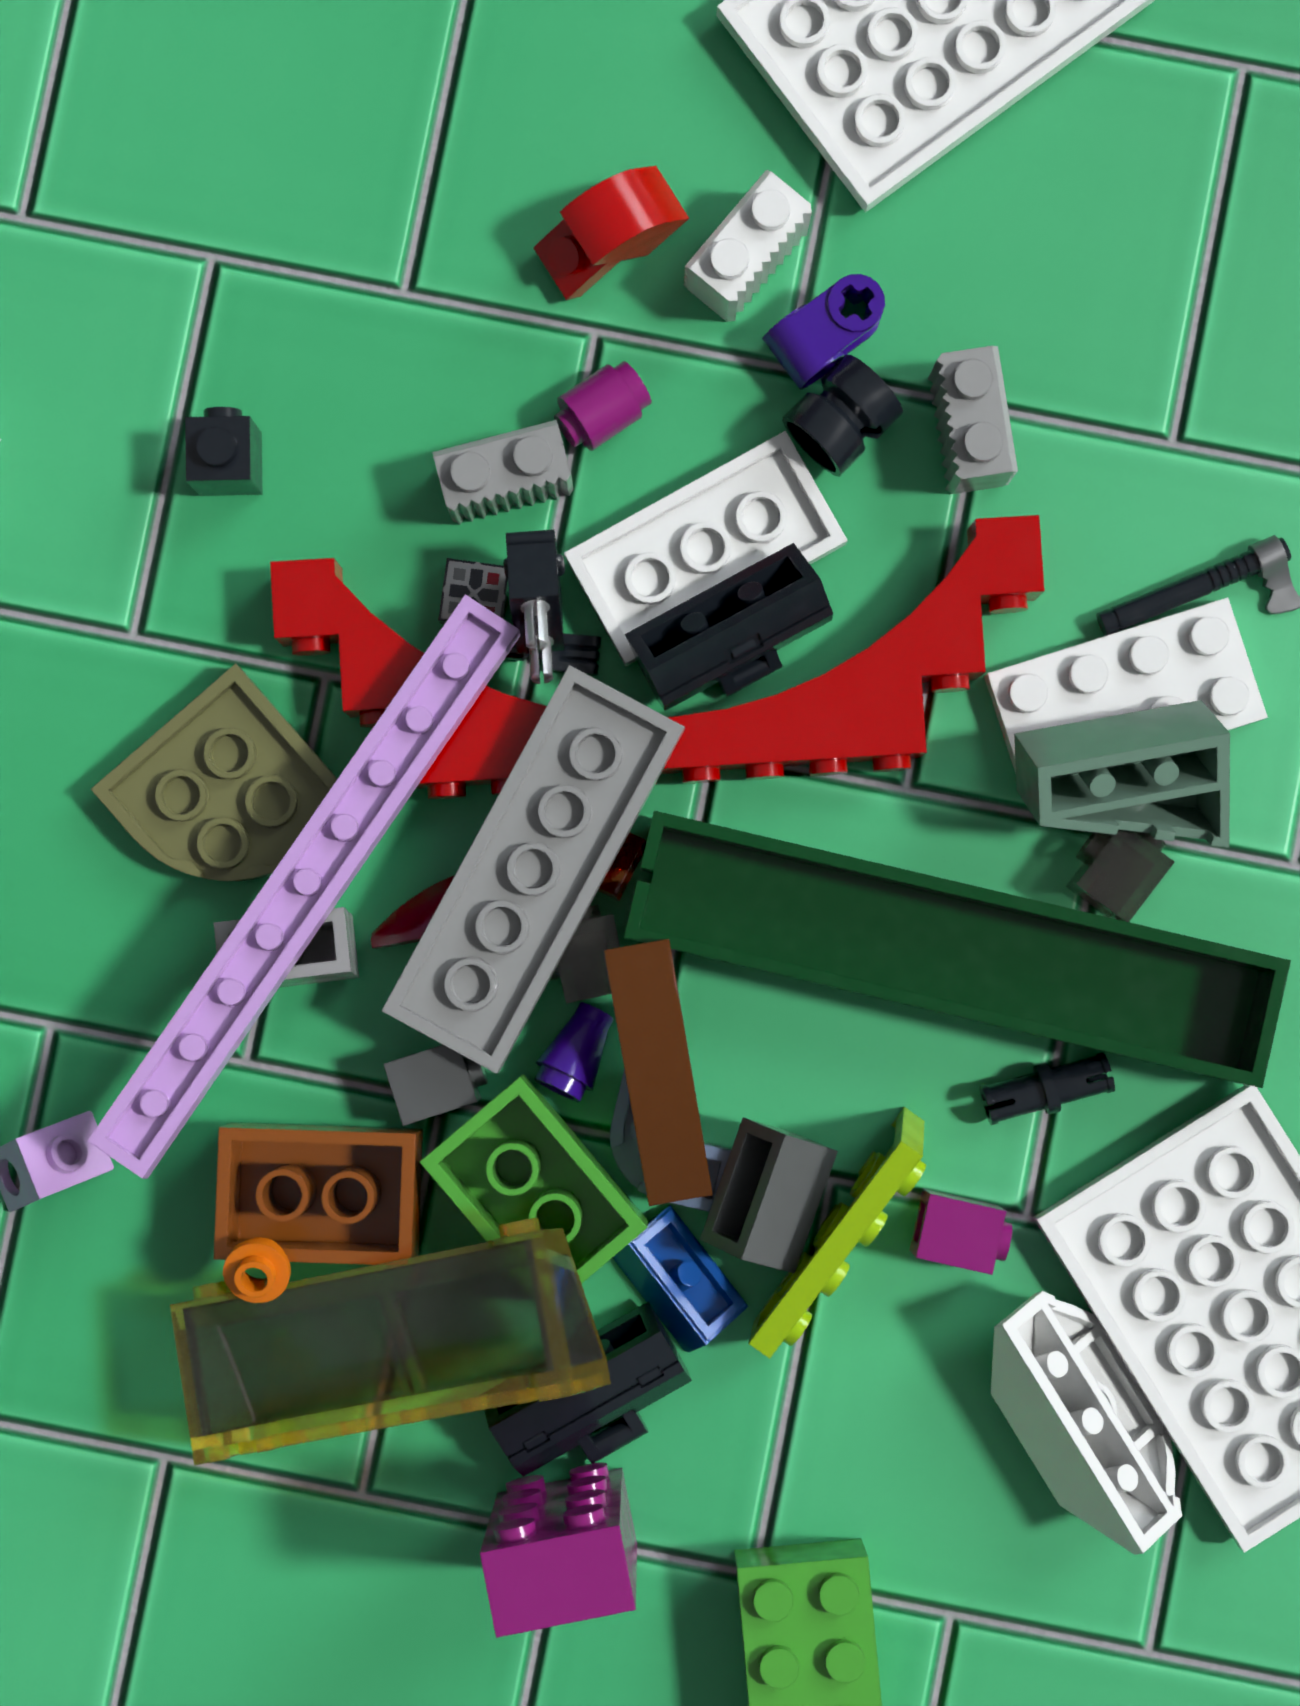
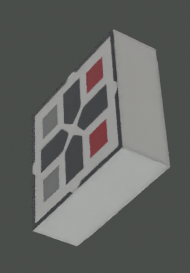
(479, 581)

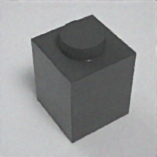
(433, 1083)

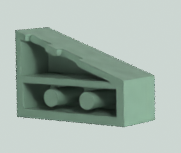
(1131, 772)

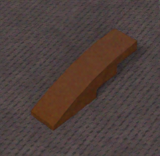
(658, 1072)

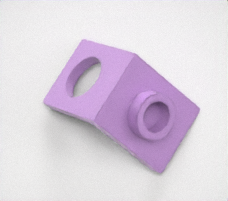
(51, 1160)

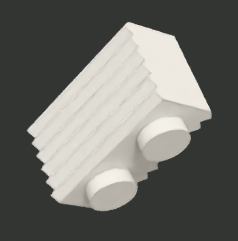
(748, 246)

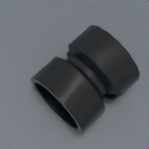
(849, 409)

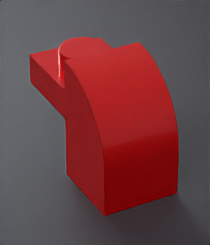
(608, 224)

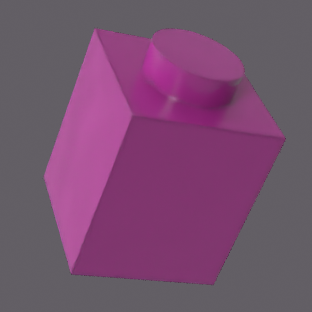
(960, 1232)

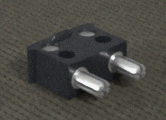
(536, 596)

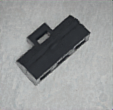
(731, 629)
(641, 1371)

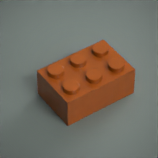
(320, 1191)

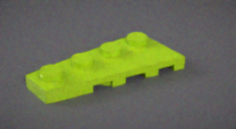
(880, 1177)

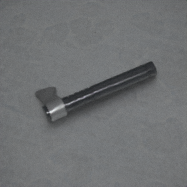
(1265, 558)

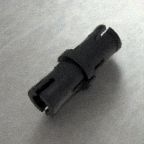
(1047, 1088)

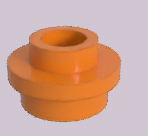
(258, 1254)

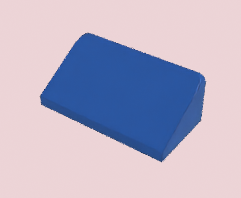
(680, 1281)

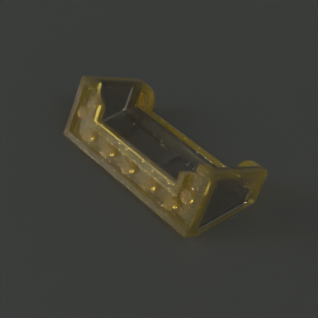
(387, 1345)

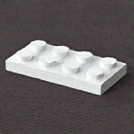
(703, 537)
(1133, 670)

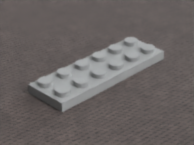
(533, 869)

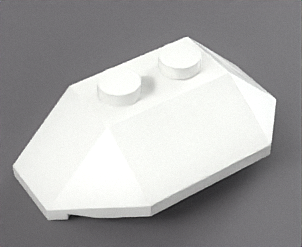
(1084, 1421)

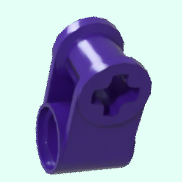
(819, 335)

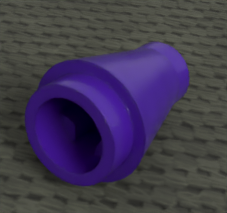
(574, 1056)

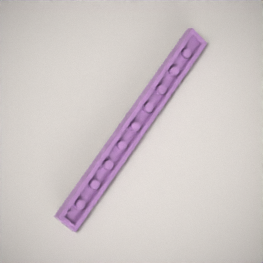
(304, 888)

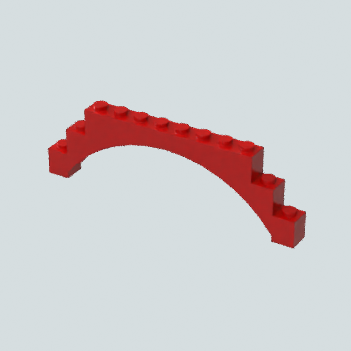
(850, 714)

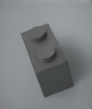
(768, 1196)

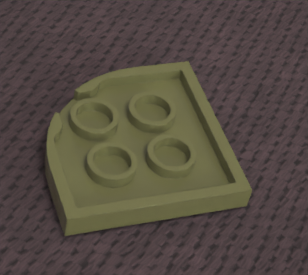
(219, 785)

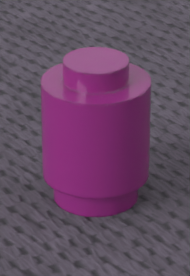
(602, 405)

